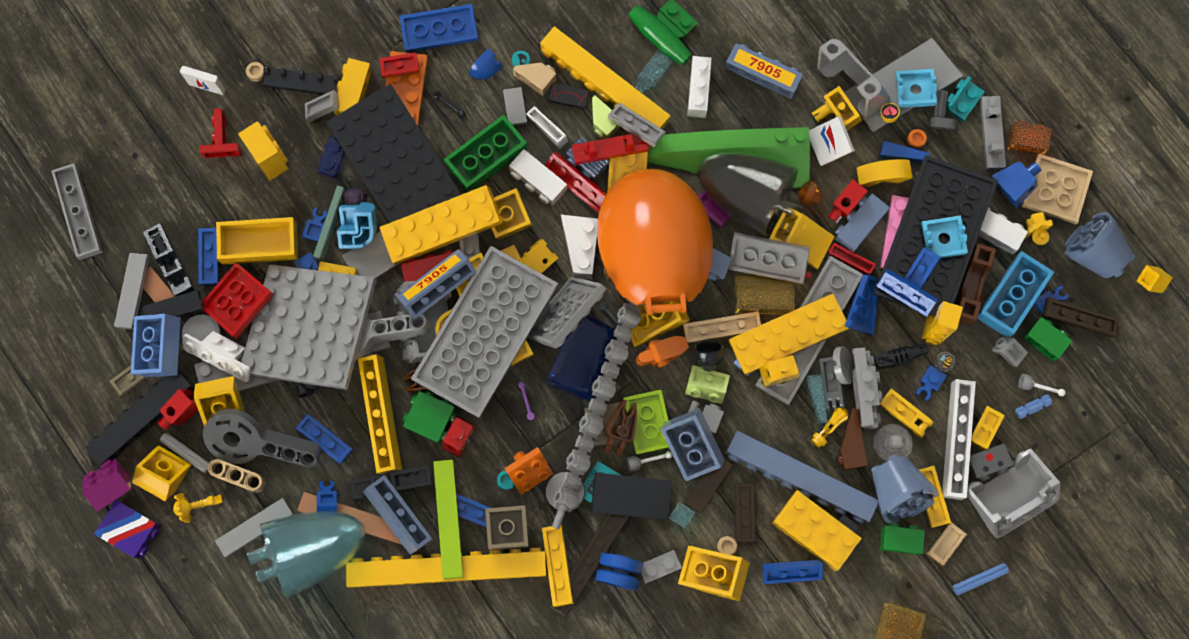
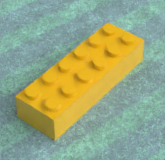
(441, 225)

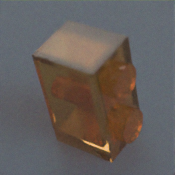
(1029, 138)

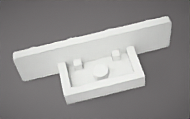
(220, 353)

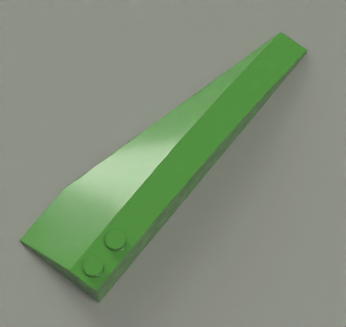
(687, 150)

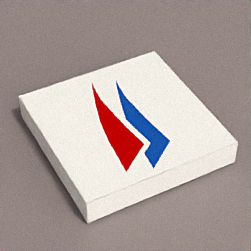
(202, 80)
(830, 141)

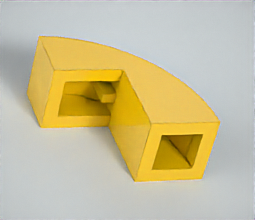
(887, 171)

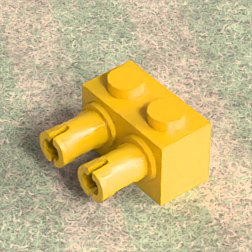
(838, 104)

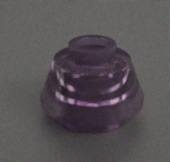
(354, 196)

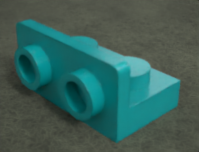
(964, 100)

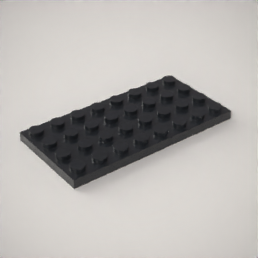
(392, 155)
(939, 193)

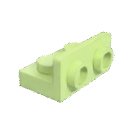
(707, 385)

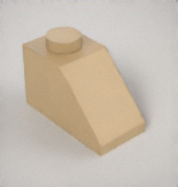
(536, 76)

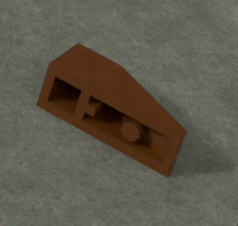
(852, 449)

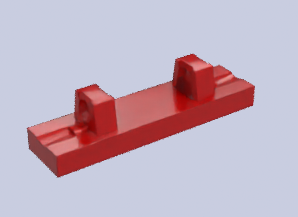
(608, 148)

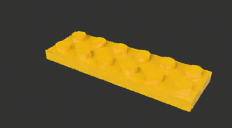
(788, 334)

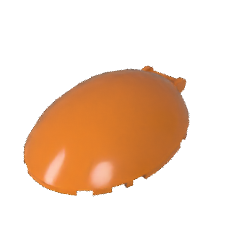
(655, 240)

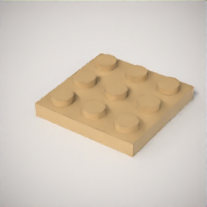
(1059, 189)

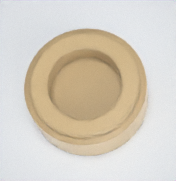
(255, 71)
(727, 545)

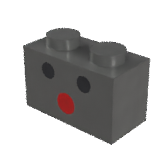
(990, 461)

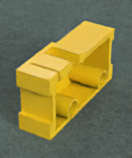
(535, 257)

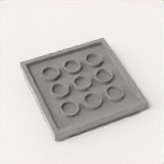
(565, 311)

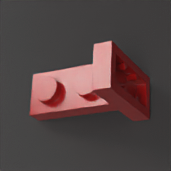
(220, 148)

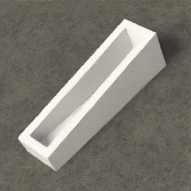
(547, 127)

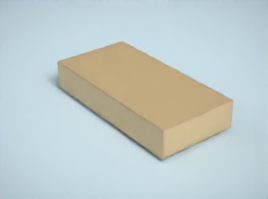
(946, 543)

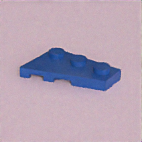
(864, 307)

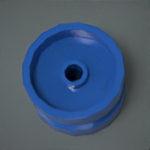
(619, 567)

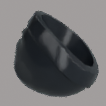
(708, 354)

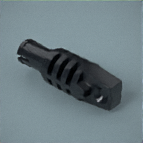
(900, 356)

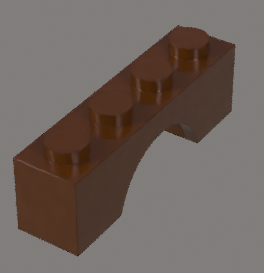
(973, 282)

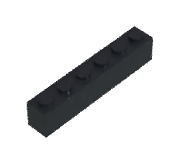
(136, 420)

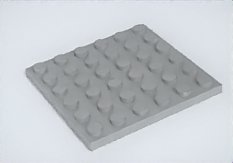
(309, 326)

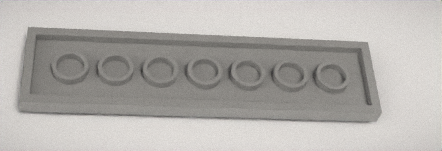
(833, 279)

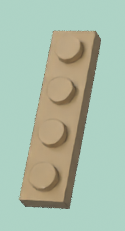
(720, 327)

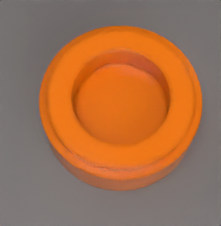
(916, 138)

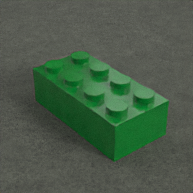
(485, 154)

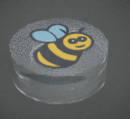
(945, 361)

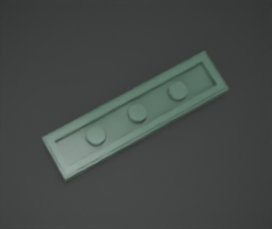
(329, 225)

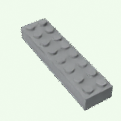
(77, 211)

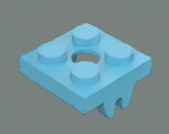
(923, 78)
(951, 226)

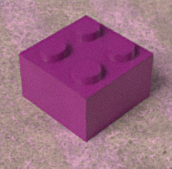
(106, 484)

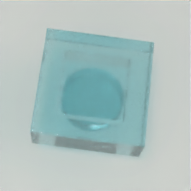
(681, 515)

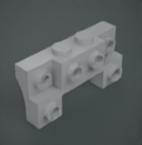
(866, 388)

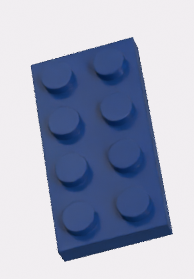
(438, 28)

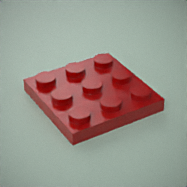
(236, 300)

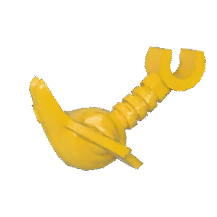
(183, 507)

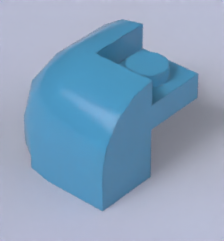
(357, 225)

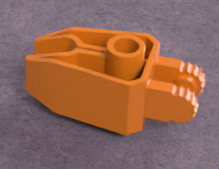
(662, 351)

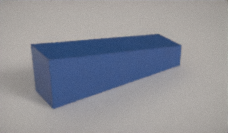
(894, 151)

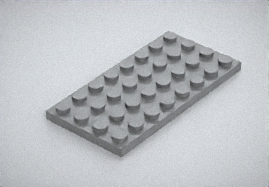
(484, 332)

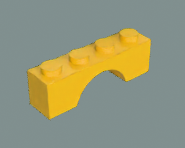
(943, 324)

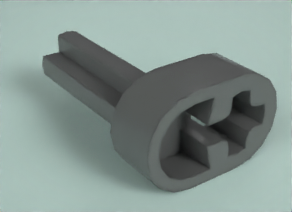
(939, 120)

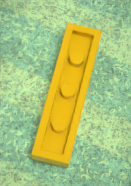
(557, 566)

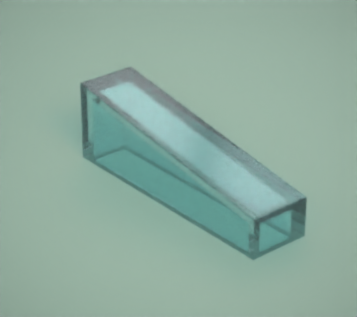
(816, 392)

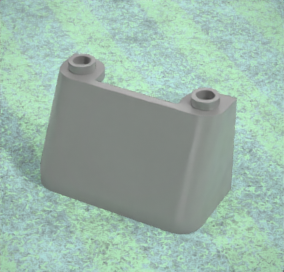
(1015, 495)

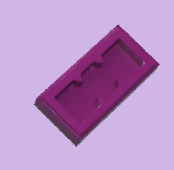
(714, 212)

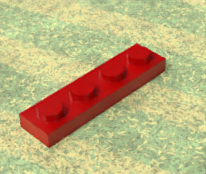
(576, 181)

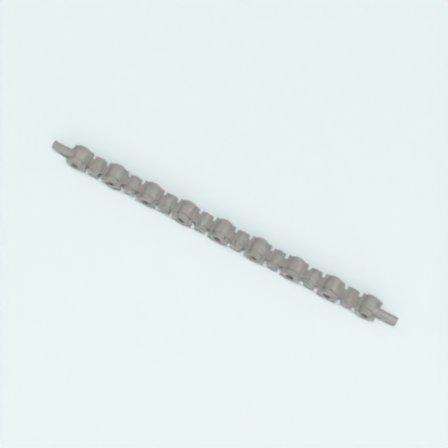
(591, 423)

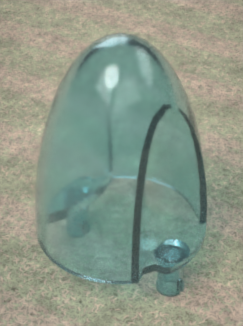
(307, 548)

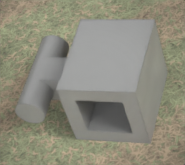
(711, 414)

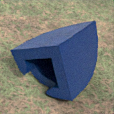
(485, 66)

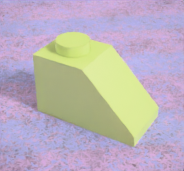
(602, 125)

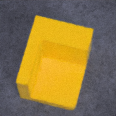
(1154, 279)

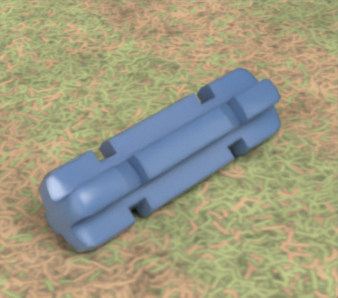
(1033, 406)

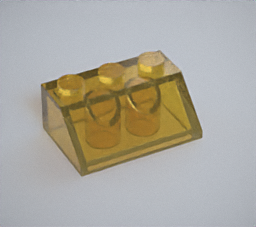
(763, 295)

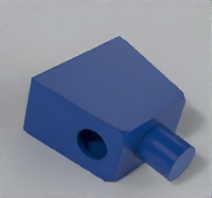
(1017, 181)

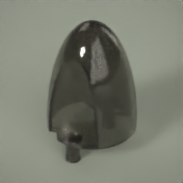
(750, 188)

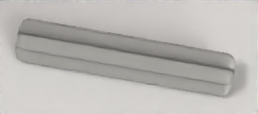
(184, 452)

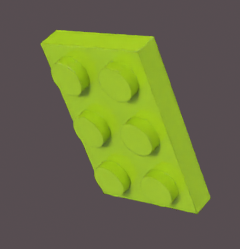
(650, 419)

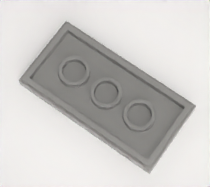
(769, 258)

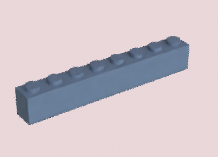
(802, 477)

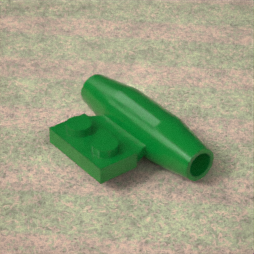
(666, 29)

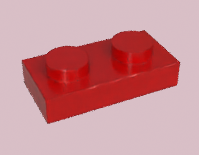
(399, 65)

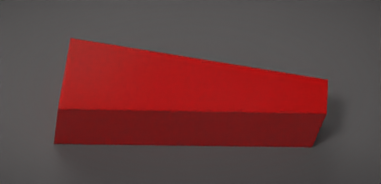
(852, 260)

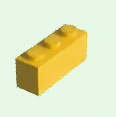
(353, 84)

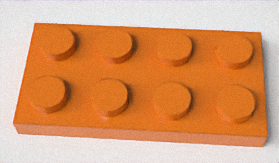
(411, 86)

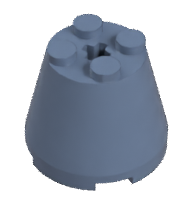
(1100, 246)
(902, 489)

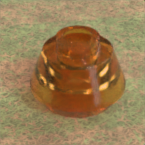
(809, 194)

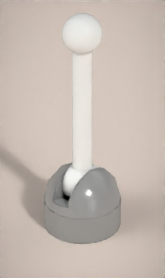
(1027, 382)
(634, 462)

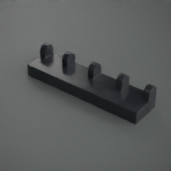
(299, 81)

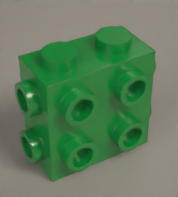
(429, 416)

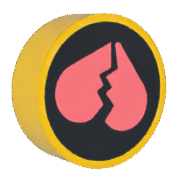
(889, 112)

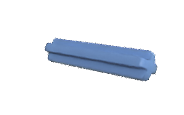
(980, 579)

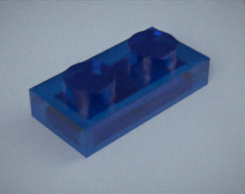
(331, 158)

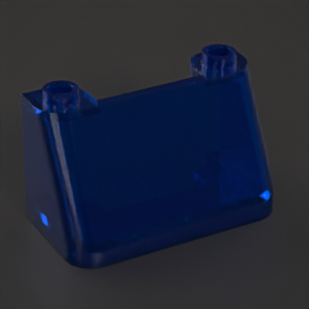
(581, 358)

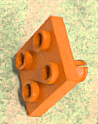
(528, 470)

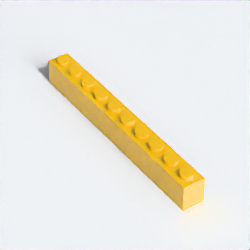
(429, 570)

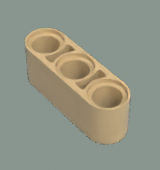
(227, 475)

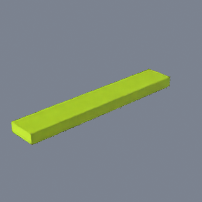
(448, 519)

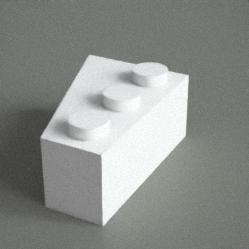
(581, 244)

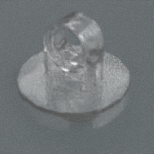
(892, 440)

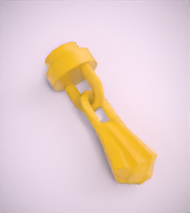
(838, 417)

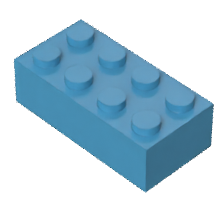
(1015, 294)

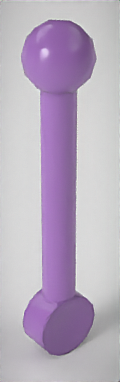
(530, 415)

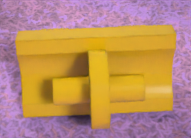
(1038, 228)

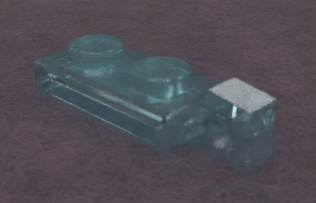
(653, 71)

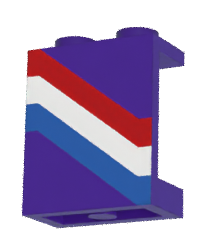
(127, 530)

